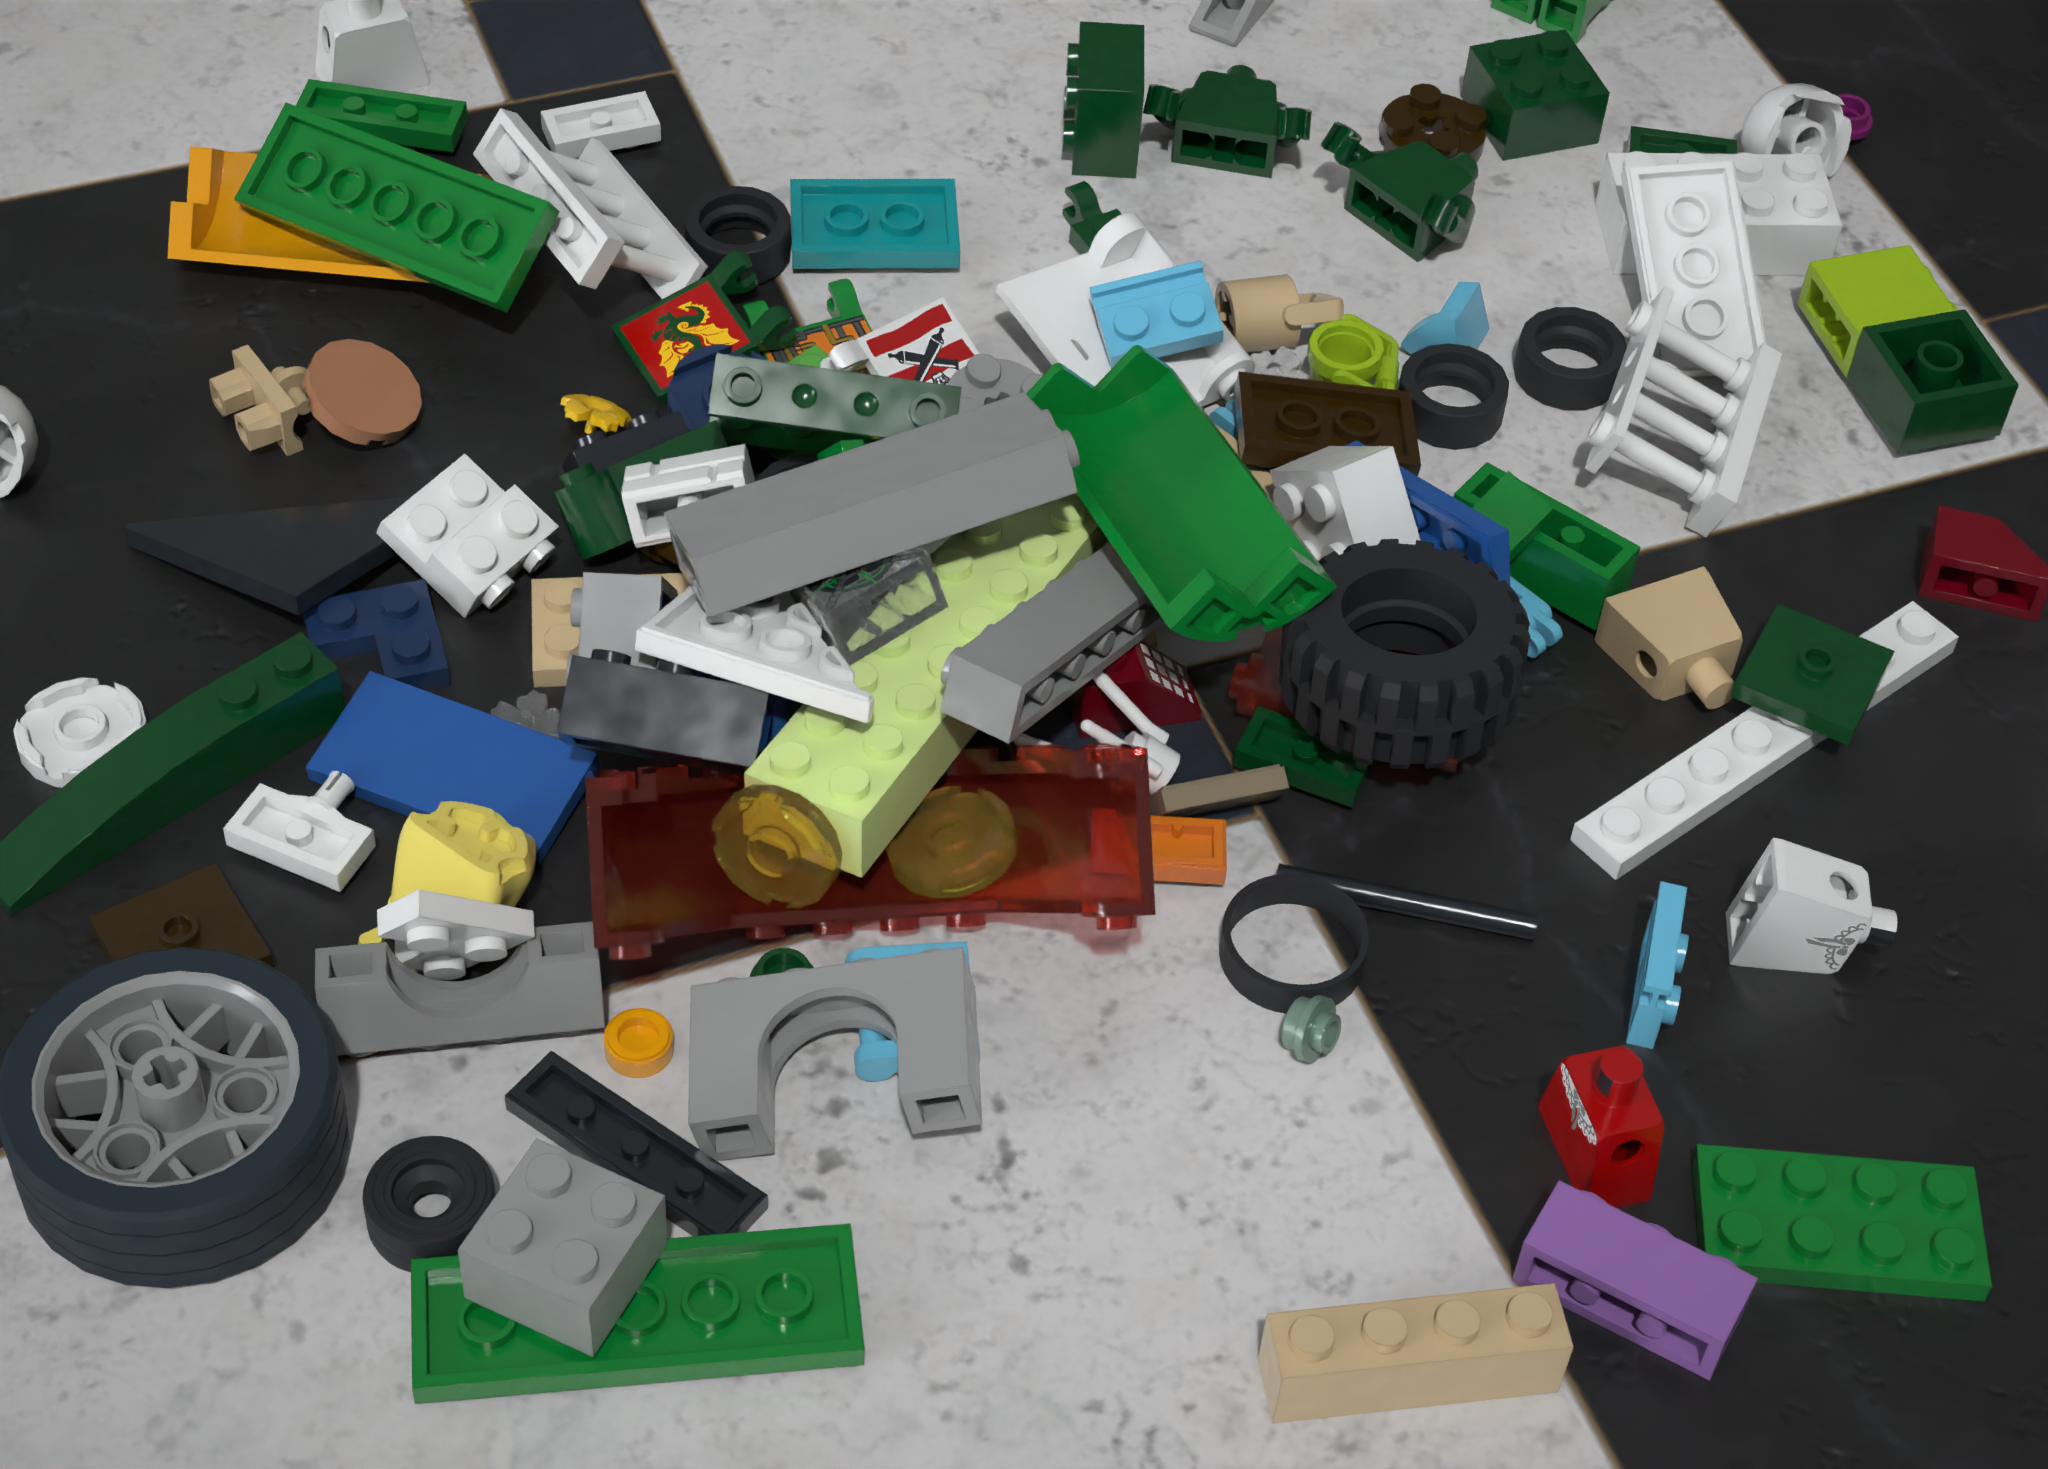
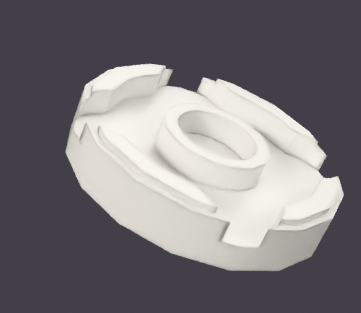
(74, 726)

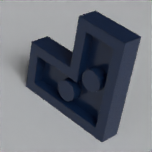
(385, 620)

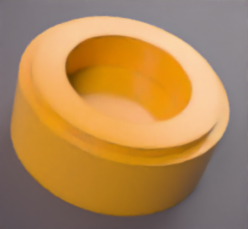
(638, 1043)

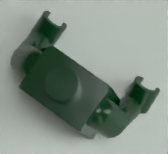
(1228, 121)
(1408, 192)

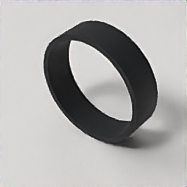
(1302, 891)

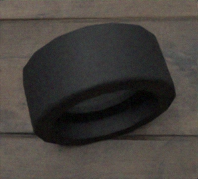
(745, 209)
(1573, 330)
(1461, 368)

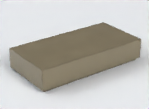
(1219, 792)

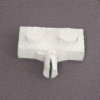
(303, 832)

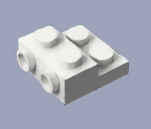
(469, 536)

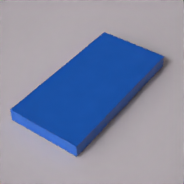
(423, 749)

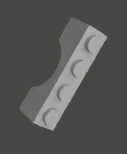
(384, 1005)

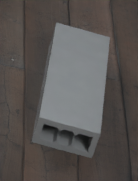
(871, 502)

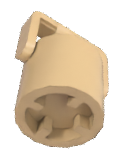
(1270, 312)

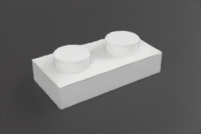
(615, 121)

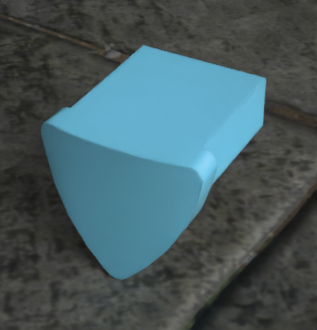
(1459, 322)

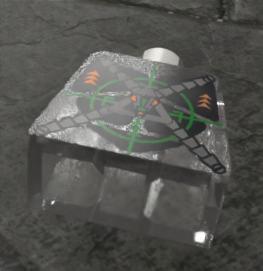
(874, 602)

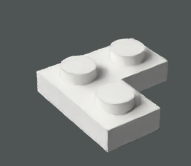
(451, 932)

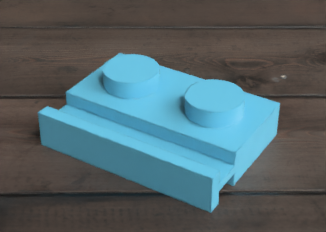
(1157, 310)
(1660, 958)

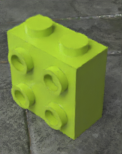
(1865, 291)

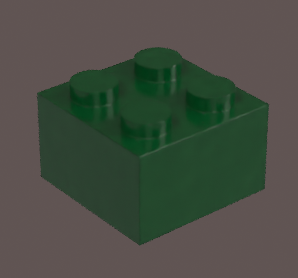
(1535, 94)
(1104, 99)
(1932, 381)

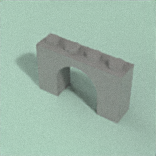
(753, 1024)

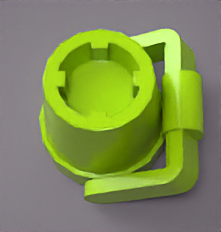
(1353, 354)

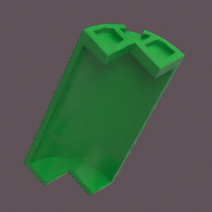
(1180, 502)

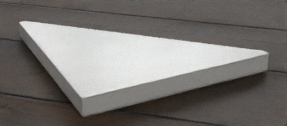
(759, 645)

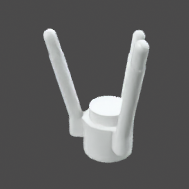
(1161, 758)

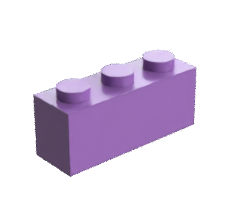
(1635, 1279)

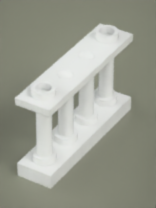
(601, 208)
(1735, 415)

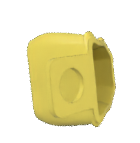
(461, 854)

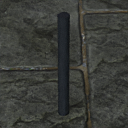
(1428, 905)

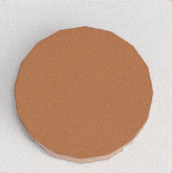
(362, 392)

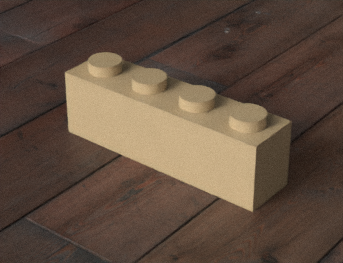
(1414, 1352)

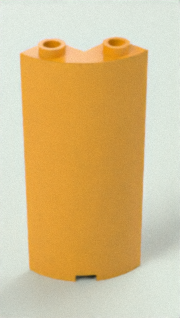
(222, 231)

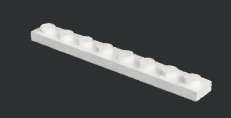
(1738, 757)

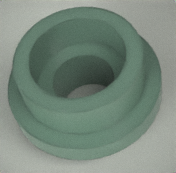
(1311, 1027)

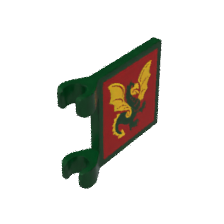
(700, 318)

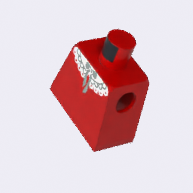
(1605, 1125)

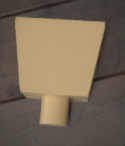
(1674, 637)

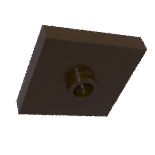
(185, 912)

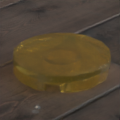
(954, 843)
(776, 845)

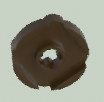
(1454, 122)

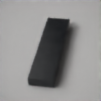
(618, 1136)

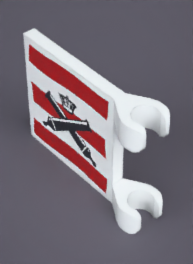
(916, 347)

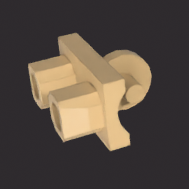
(272, 400)

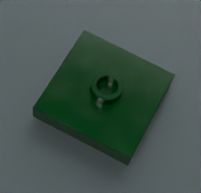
(1812, 674)

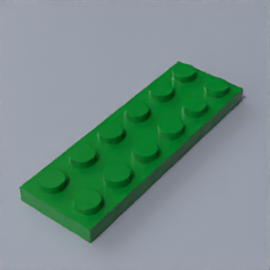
(397, 206)
(699, 1314)

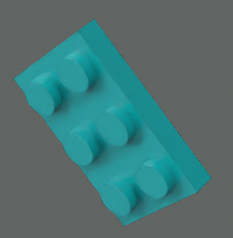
(874, 223)

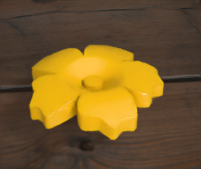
(596, 411)

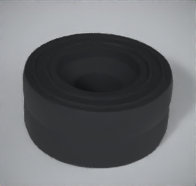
(420, 1168)

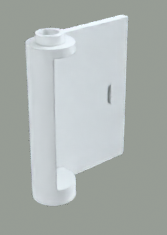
(1062, 322)

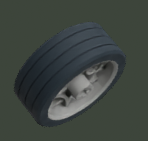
(144, 1051)

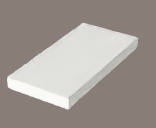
(1695, 241)

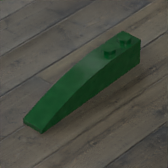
(173, 767)

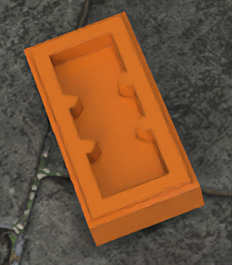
(1189, 849)

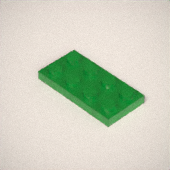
(1843, 1221)

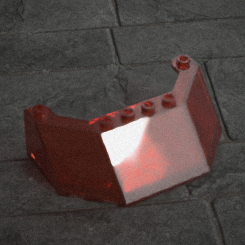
(1078, 852)

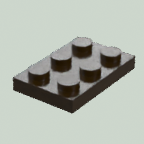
(1296, 416)

